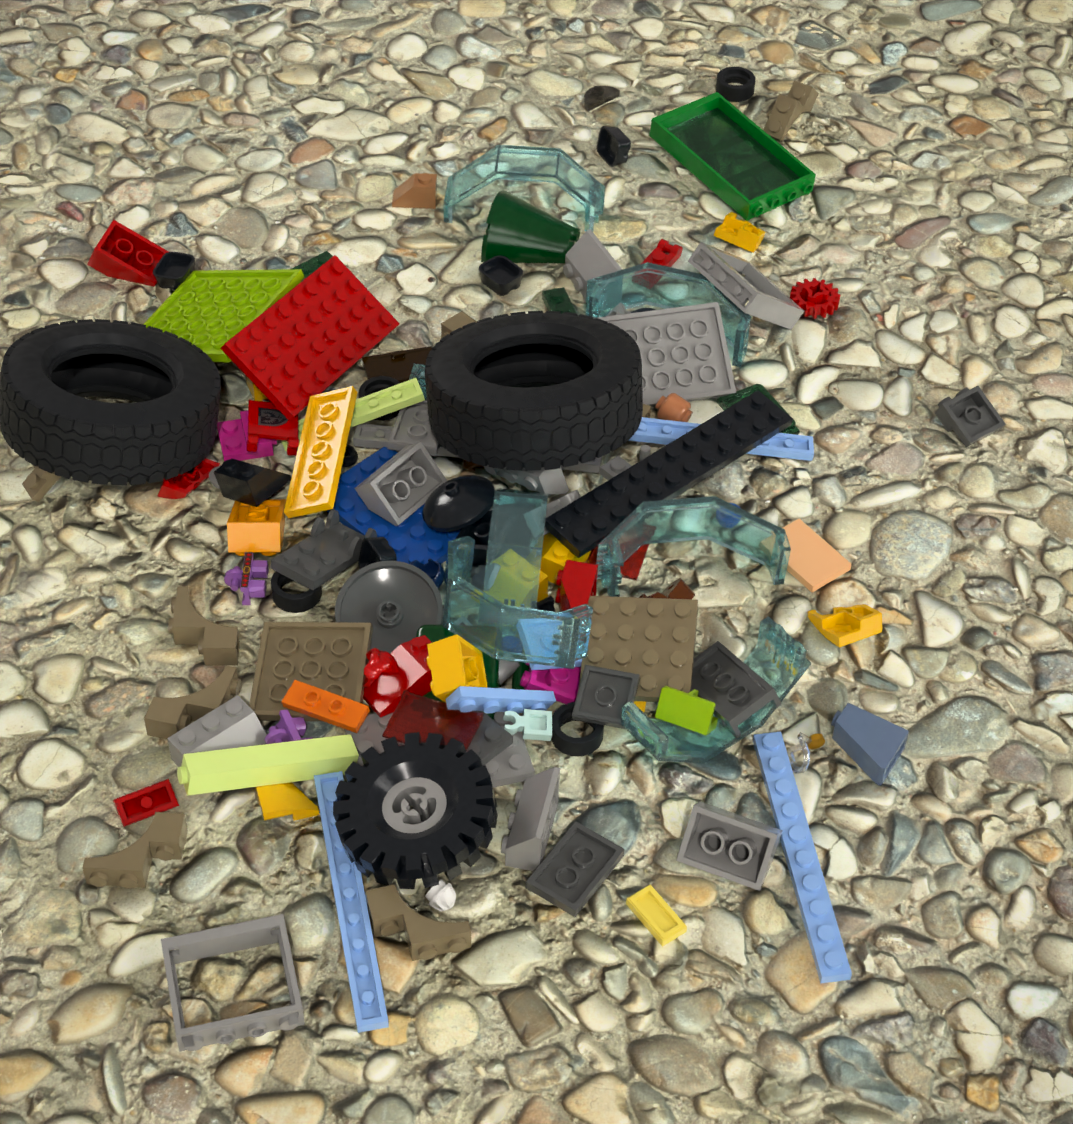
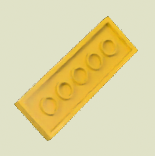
(320, 452)

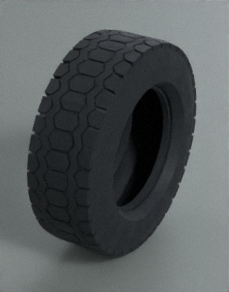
(534, 390)
(107, 442)

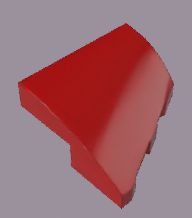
(184, 484)

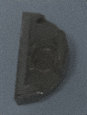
(599, 95)

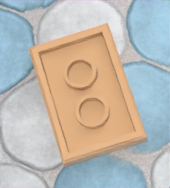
(812, 558)

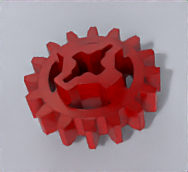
(815, 297)

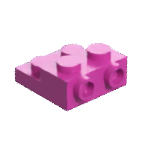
(234, 440)
(561, 681)

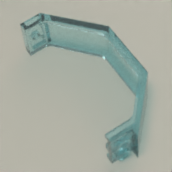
(527, 164)
(667, 289)
(692, 520)
(515, 547)
(508, 630)
(775, 659)

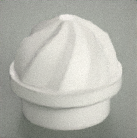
(441, 896)

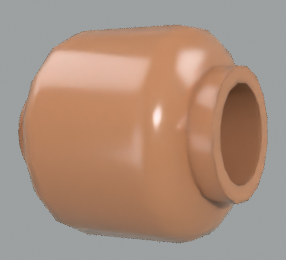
(673, 408)

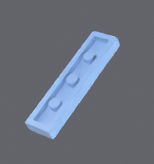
(498, 699)

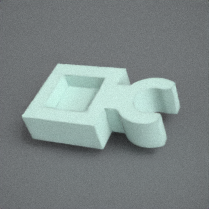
(532, 724)

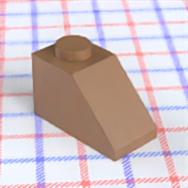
(417, 192)

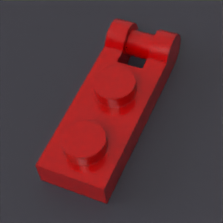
(659, 257)

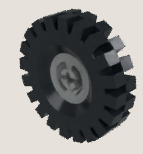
(389, 836)

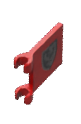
(269, 423)

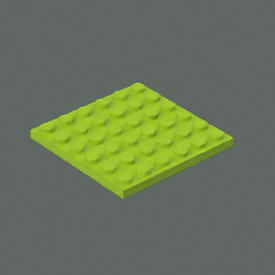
(220, 303)

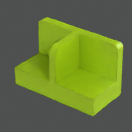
(686, 710)

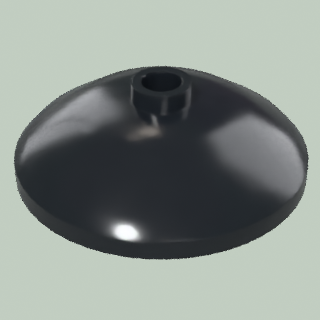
(458, 503)

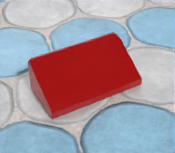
(145, 802)

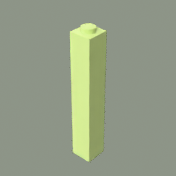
(265, 764)

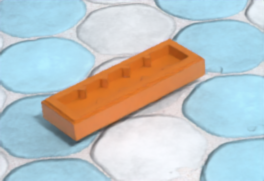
(325, 706)

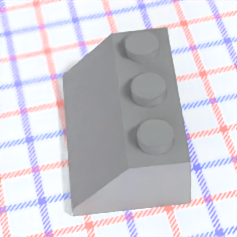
(587, 261)
(543, 481)
(401, 484)
(223, 728)
(532, 820)
(729, 845)

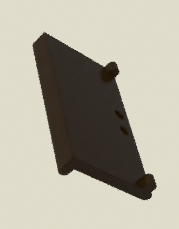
(397, 368)

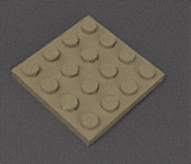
(644, 639)
(313, 653)

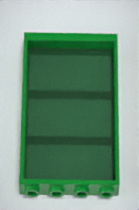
(732, 155)

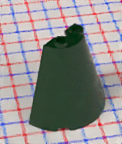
(525, 232)

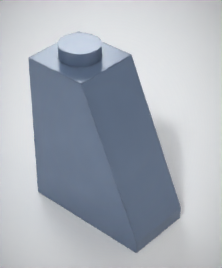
(869, 740)

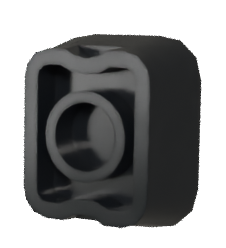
(613, 145)
(173, 269)
(500, 275)
(375, 550)

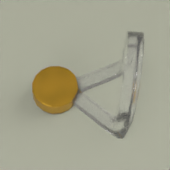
(812, 742)

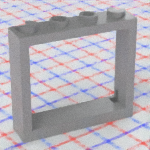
(764, 297)
(223, 941)

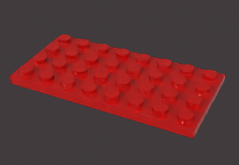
(310, 337)

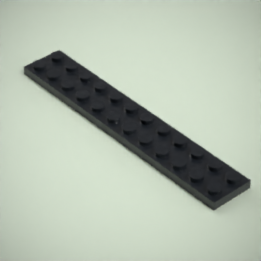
(668, 471)

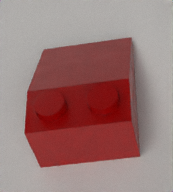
(126, 255)
(577, 584)
(413, 676)

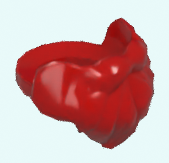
(378, 662)

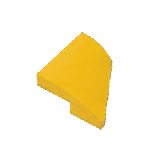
(740, 233)
(847, 623)
(284, 800)

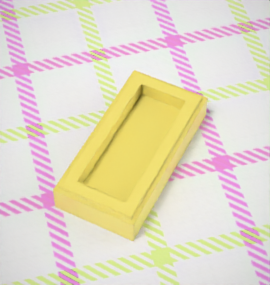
(656, 915)

